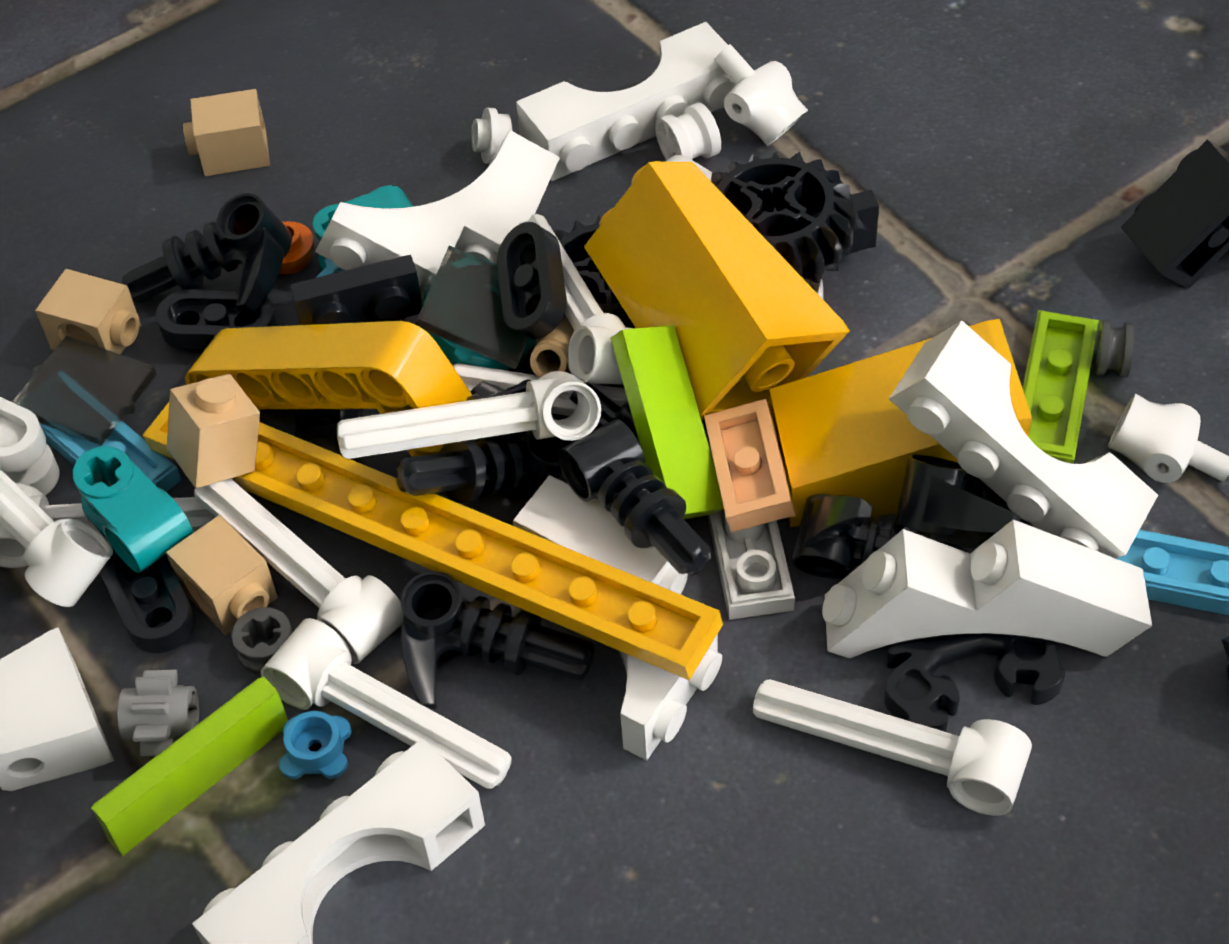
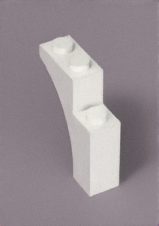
(468, 220)
(1009, 585)
(653, 697)

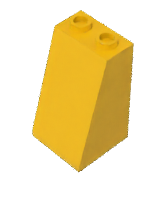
(696, 263)
(850, 439)

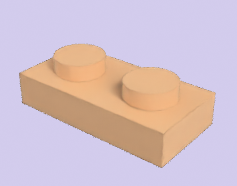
(749, 465)

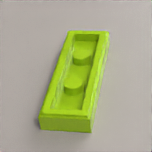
(1058, 381)
(667, 416)
(190, 765)

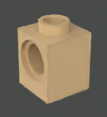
(89, 311)
(222, 573)

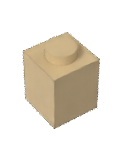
(227, 132)
(212, 430)

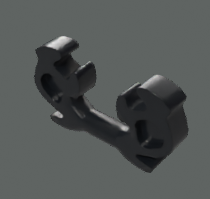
(917, 694)

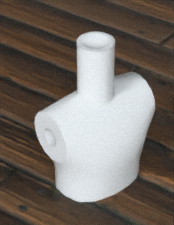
(761, 97)
(1165, 441)

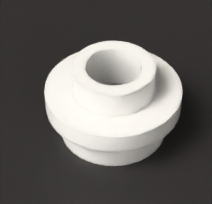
(489, 133)

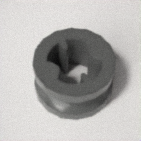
(1114, 349)
(263, 623)

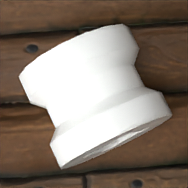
(689, 134)

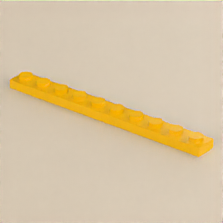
(478, 551)

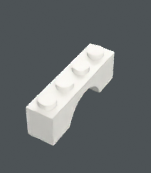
(594, 125)
(963, 401)
(408, 813)

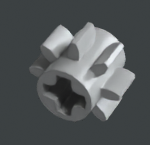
(157, 711)

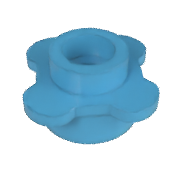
(312, 729)

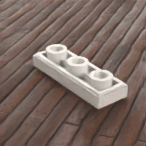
(751, 568)

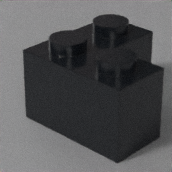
(1187, 219)

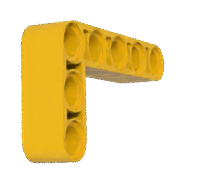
(335, 367)

